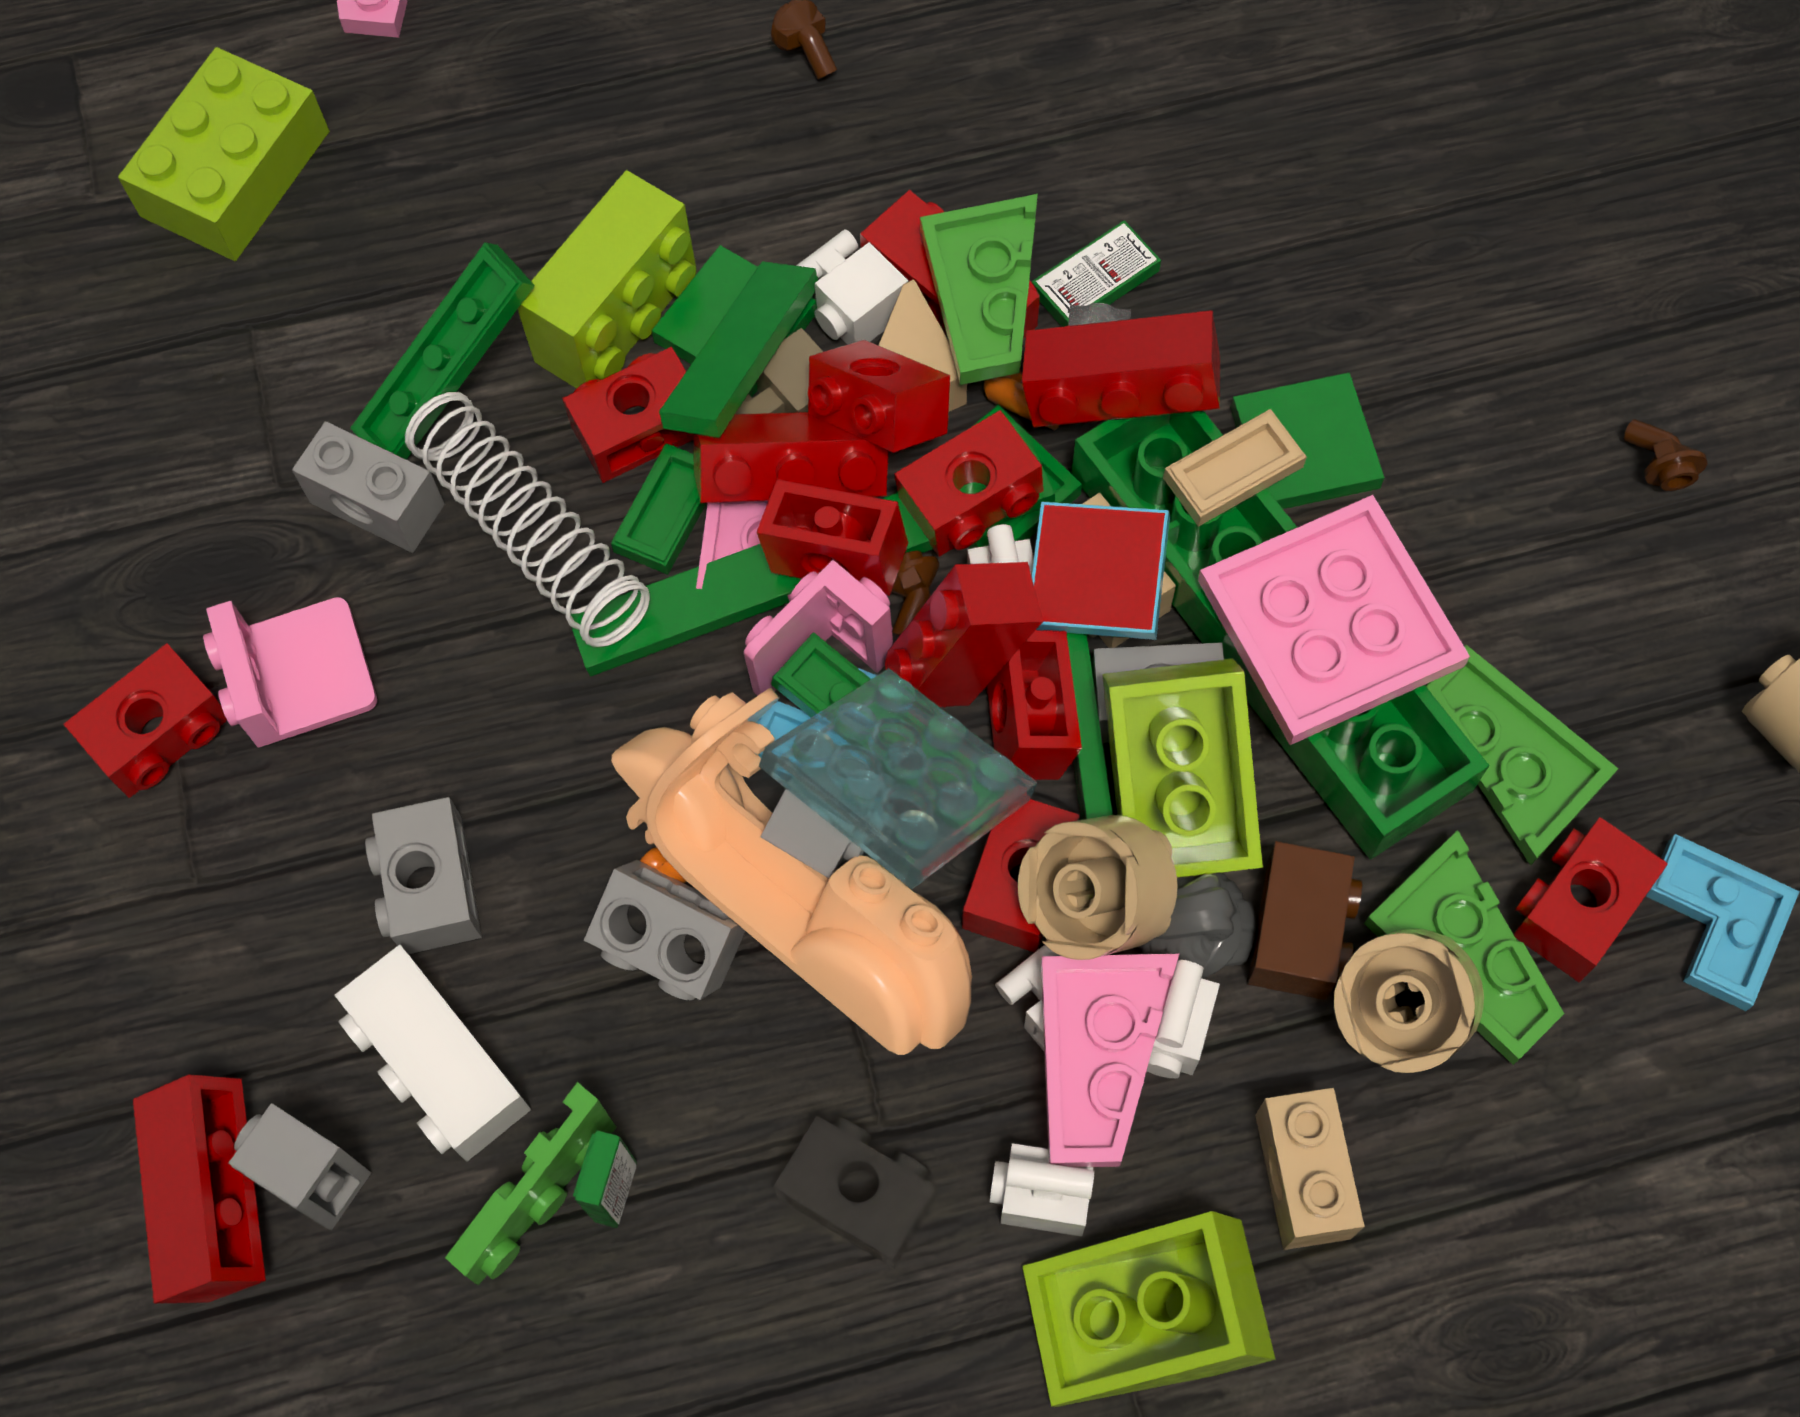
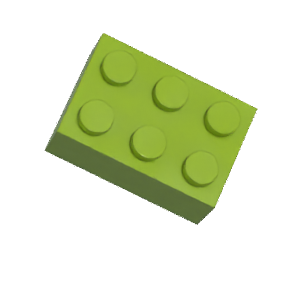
(225, 153)
(609, 282)
(1187, 761)

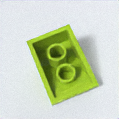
(1148, 1310)

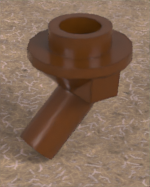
(801, 25)
(1674, 464)
(913, 583)

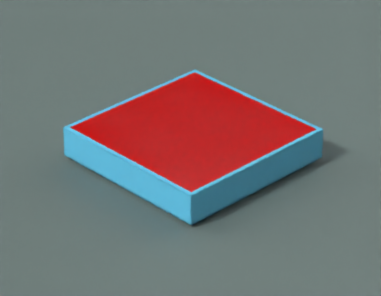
(1100, 569)

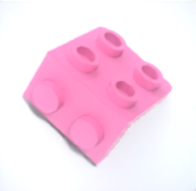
(827, 605)
(289, 669)

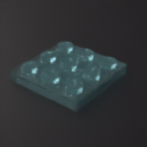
(898, 776)

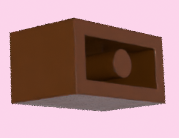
(1303, 920)

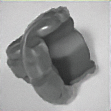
(1208, 924)

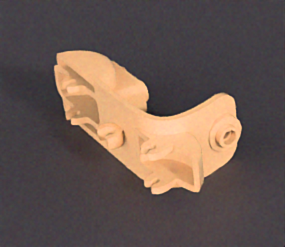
(851, 936)

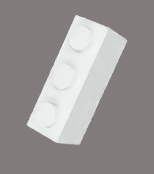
(429, 1055)

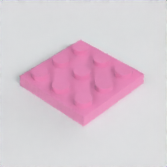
(1332, 619)

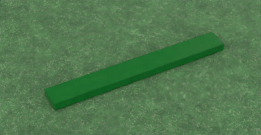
(730, 592)

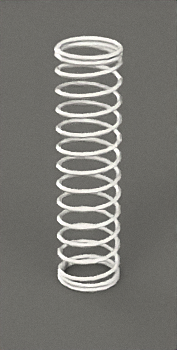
(604, 596)

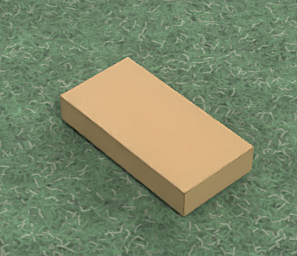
(1234, 467)

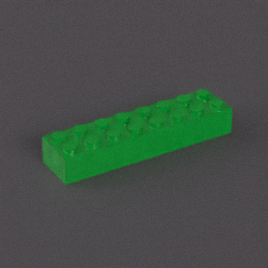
(1374, 771)

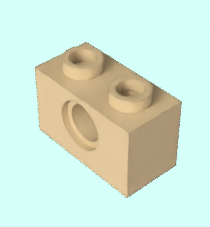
(1309, 1169)

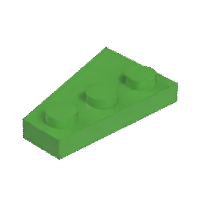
(982, 282)
(1537, 764)
(1454, 902)
(550, 1164)

